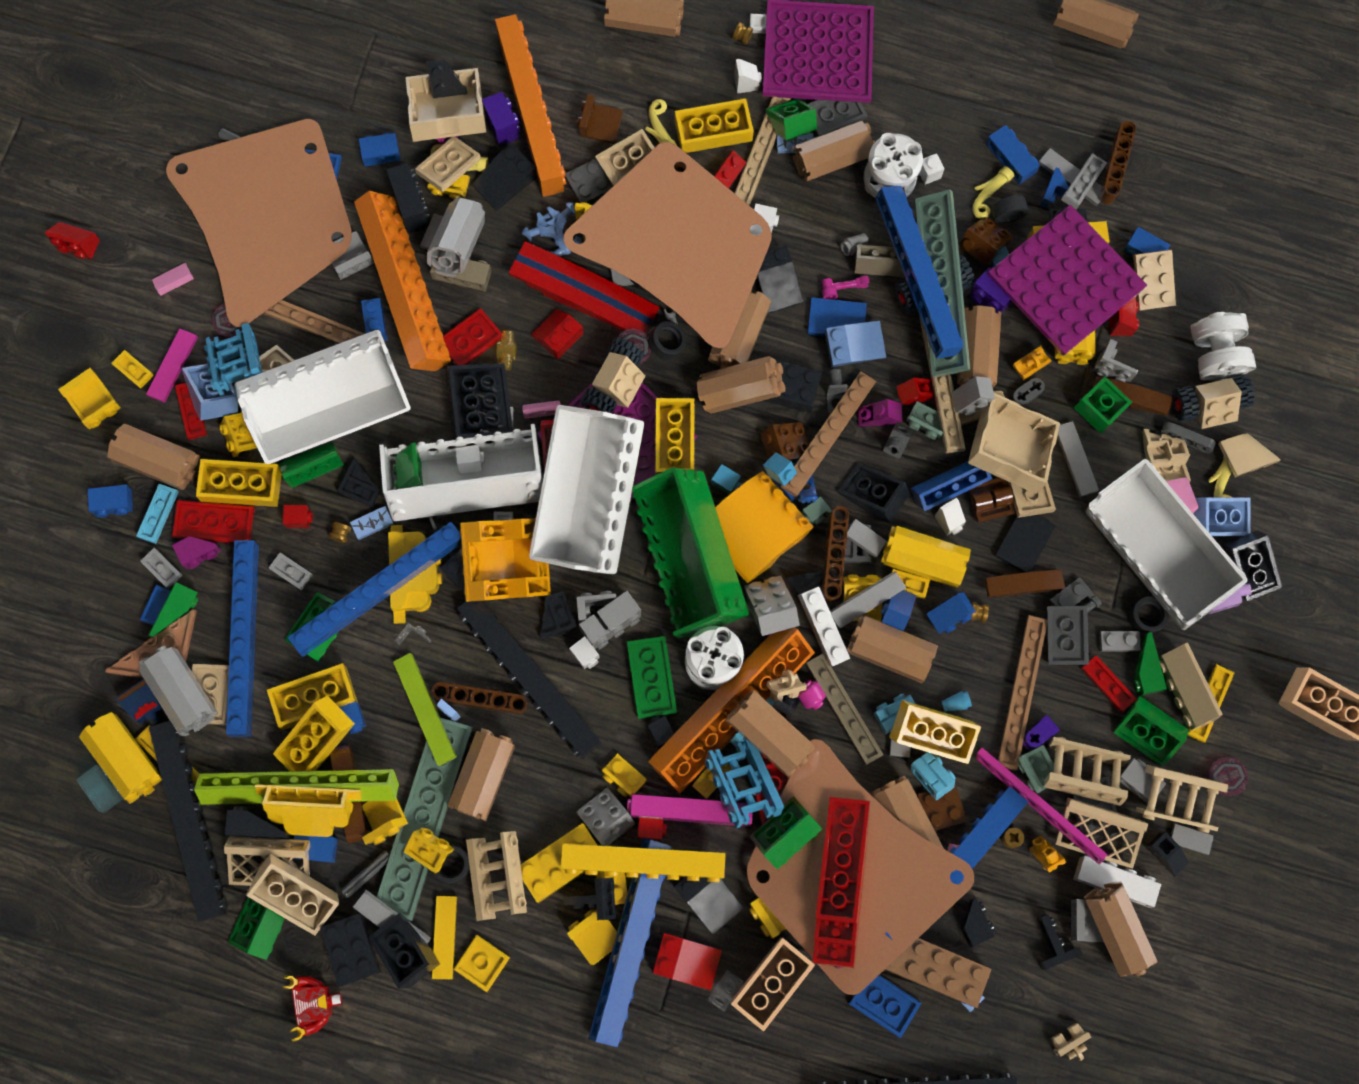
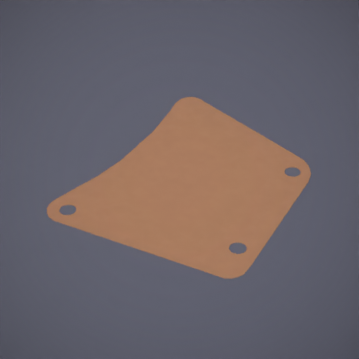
(265, 213)
(678, 240)
(902, 883)

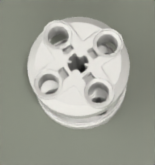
(893, 164)
(1220, 333)
(709, 647)

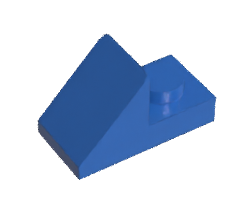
(1056, 186)

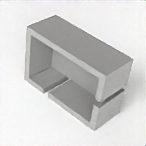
(771, 605)
(612, 620)

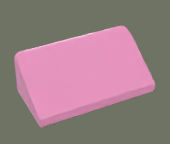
(172, 279)
(540, 409)
(1184, 491)

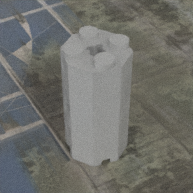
(456, 237)
(177, 690)

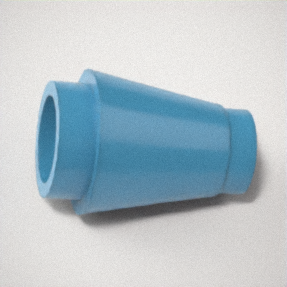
(957, 702)

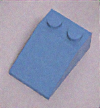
(855, 343)
(205, 400)
(1224, 515)

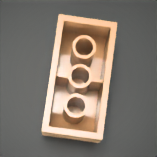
(1323, 703)
(772, 984)

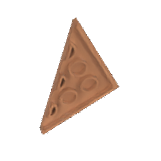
(175, 635)

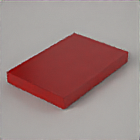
(471, 338)

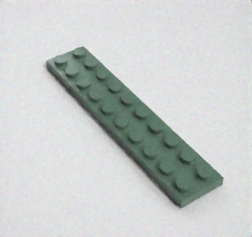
(939, 233)
(424, 809)

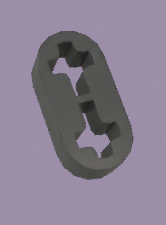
(1026, 389)

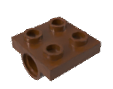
(991, 500)

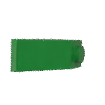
(176, 604)
(1148, 672)

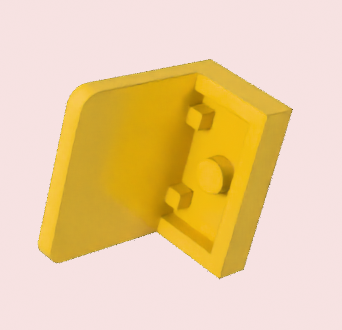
(854, 584)
(385, 820)
(770, 924)
(593, 936)

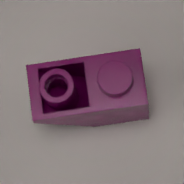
(880, 413)
(193, 551)

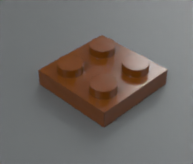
(945, 811)

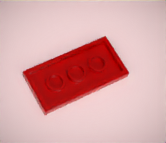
(213, 521)

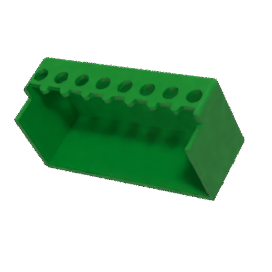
(691, 551)

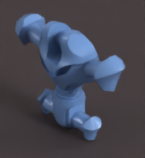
(552, 226)

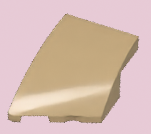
(1246, 454)
(1167, 455)

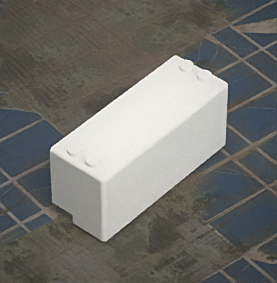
(321, 397)
(507, 477)
(586, 489)
(1165, 544)

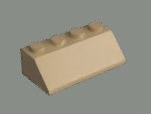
(1189, 687)
(293, 894)

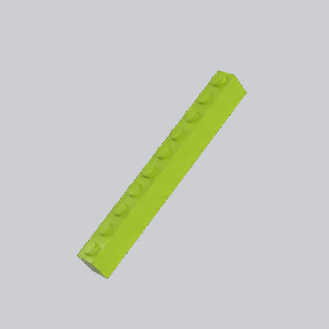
(240, 787)

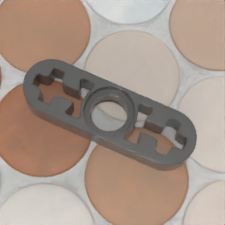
(1191, 438)

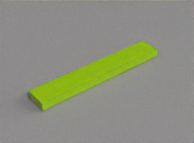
(425, 709)

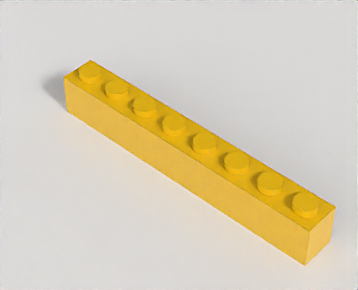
(643, 861)

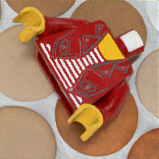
(311, 1004)

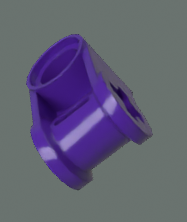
(1041, 732)

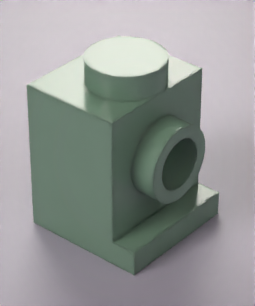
(816, 511)

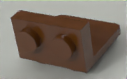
(599, 121)
(985, 240)
(785, 439)

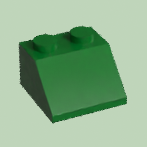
(792, 118)
(1102, 405)
(408, 468)

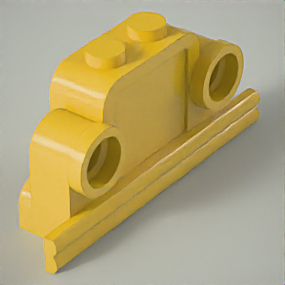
(415, 593)
(308, 809)

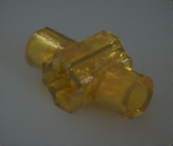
(507, 349)

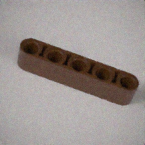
(1117, 162)
(840, 546)
(487, 704)
(342, 760)

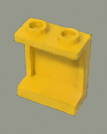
(90, 398)

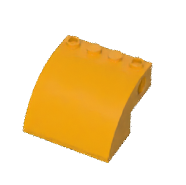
(759, 525)
(499, 561)

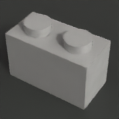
(973, 395)
(1137, 780)

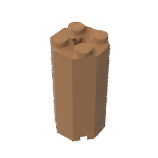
(646, 15)
(1097, 20)
(833, 151)
(745, 333)
(983, 343)
(741, 384)
(153, 457)
(892, 649)
(770, 733)
(481, 774)
(905, 806)
(1120, 929)

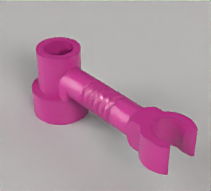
(829, 288)

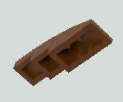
(1142, 398)
(1024, 583)

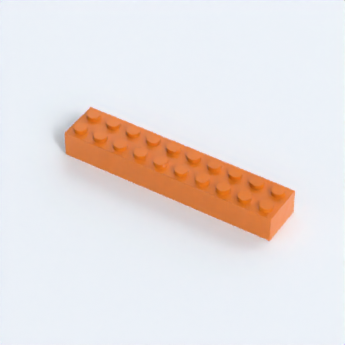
(531, 105)
(402, 281)
(706, 730)

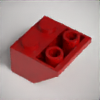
(73, 240)

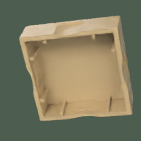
(445, 115)
(1014, 443)

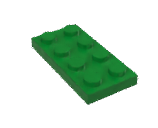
(651, 677)

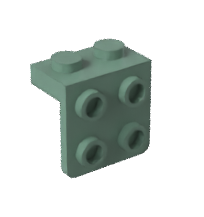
(926, 420)
(1037, 767)

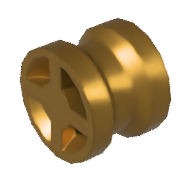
(742, 33)
(339, 532)
(981, 612)
(1009, 840)

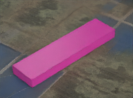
(172, 365)

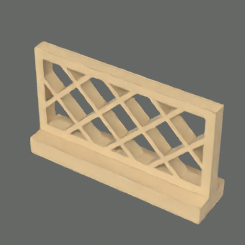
(1110, 818)
(251, 846)

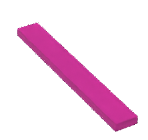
(1041, 807)

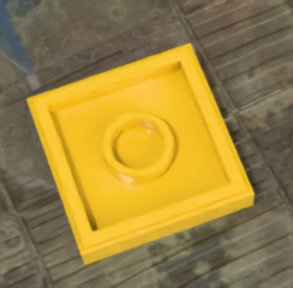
(481, 963)

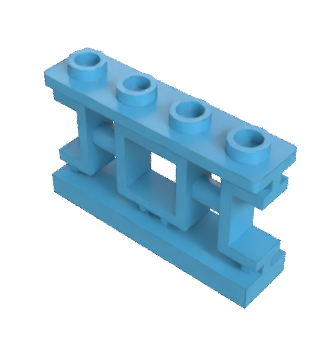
(229, 349)
(758, 777)

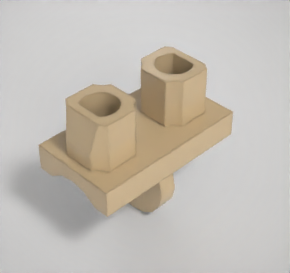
(786, 685)
(1063, 1046)

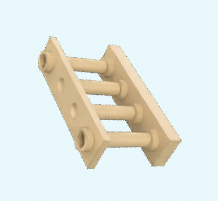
(1195, 783)
(1080, 787)
(481, 880)

